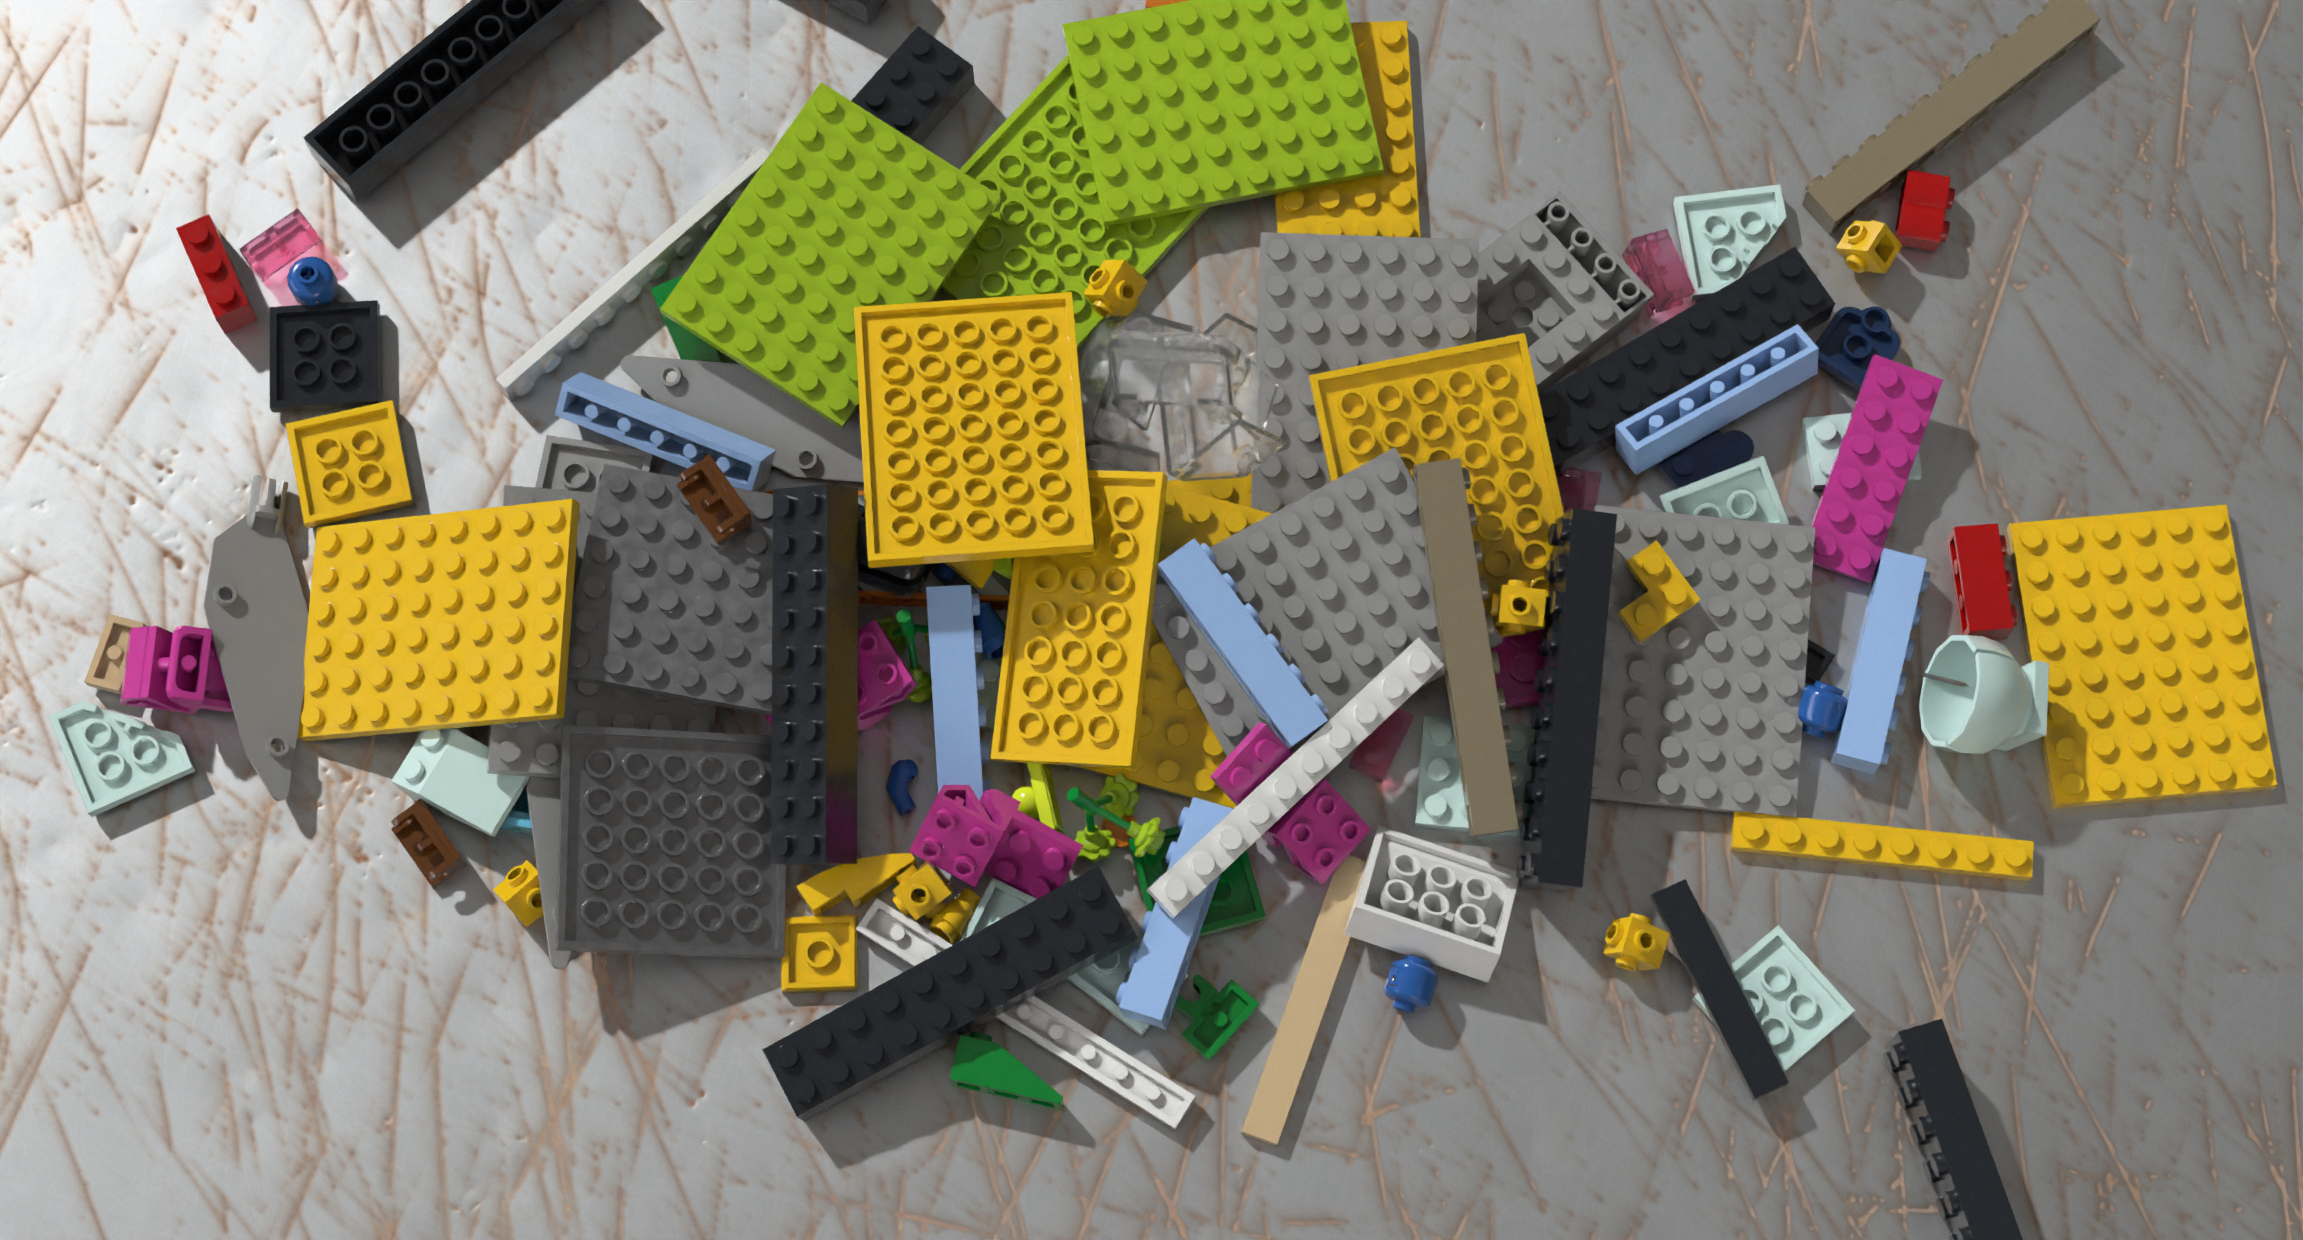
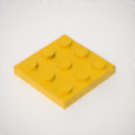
(349, 464)

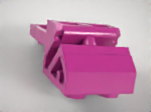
(173, 671)
(881, 676)
(1316, 830)
(993, 838)

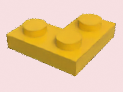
(1665, 597)

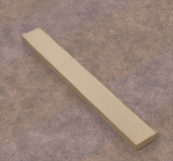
(1305, 1007)

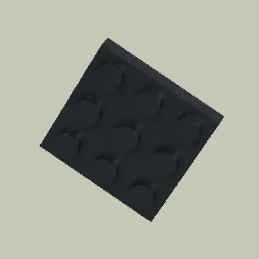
(325, 356)

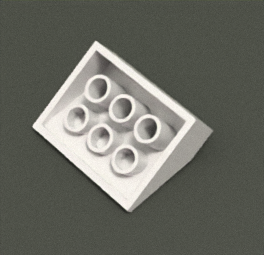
(1433, 904)

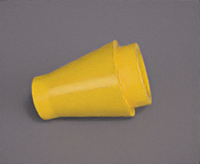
(955, 916)

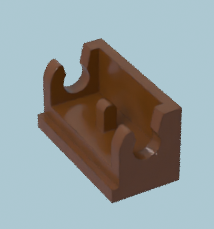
(714, 500)
(427, 844)

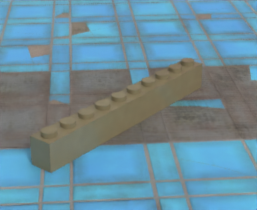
(1948, 112)
(1466, 647)

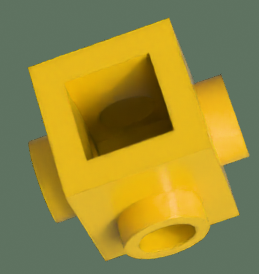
(1868, 247)
(1115, 288)
(1531, 603)
(931, 881)
(522, 893)
(1635, 943)

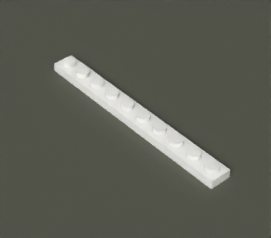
(629, 281)
(1294, 778)
(1043, 1025)

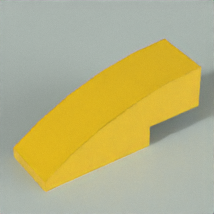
(853, 881)

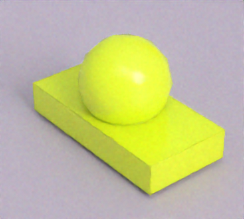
(1040, 798)

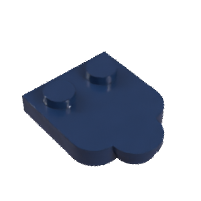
(1853, 340)
(1706, 457)

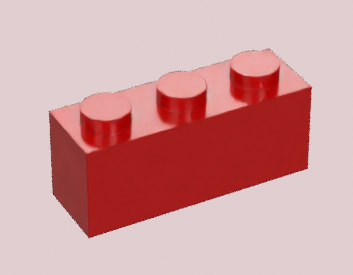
(216, 274)
(1982, 581)

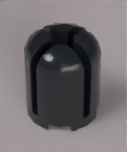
(895, 579)

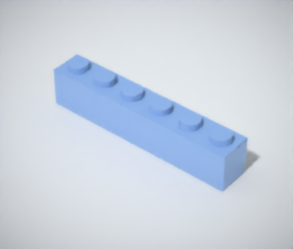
(1716, 399)
(662, 430)
(1242, 644)
(1879, 661)
(956, 686)
(1169, 942)

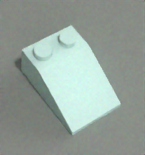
(452, 778)

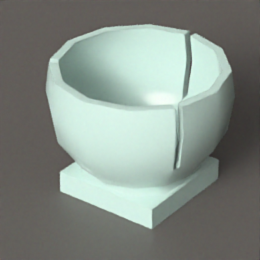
(1997, 706)

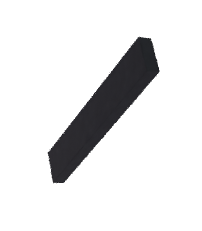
(1719, 990)

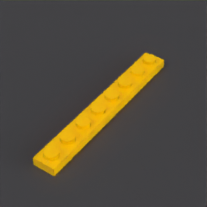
(1882, 846)

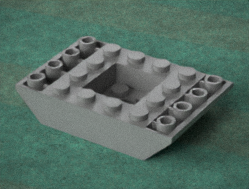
(1566, 283)

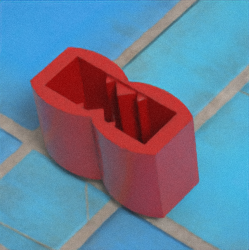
(1922, 210)

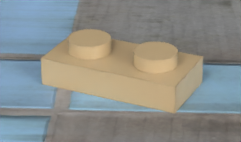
(109, 658)

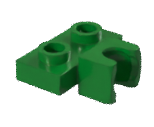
(1214, 1015)

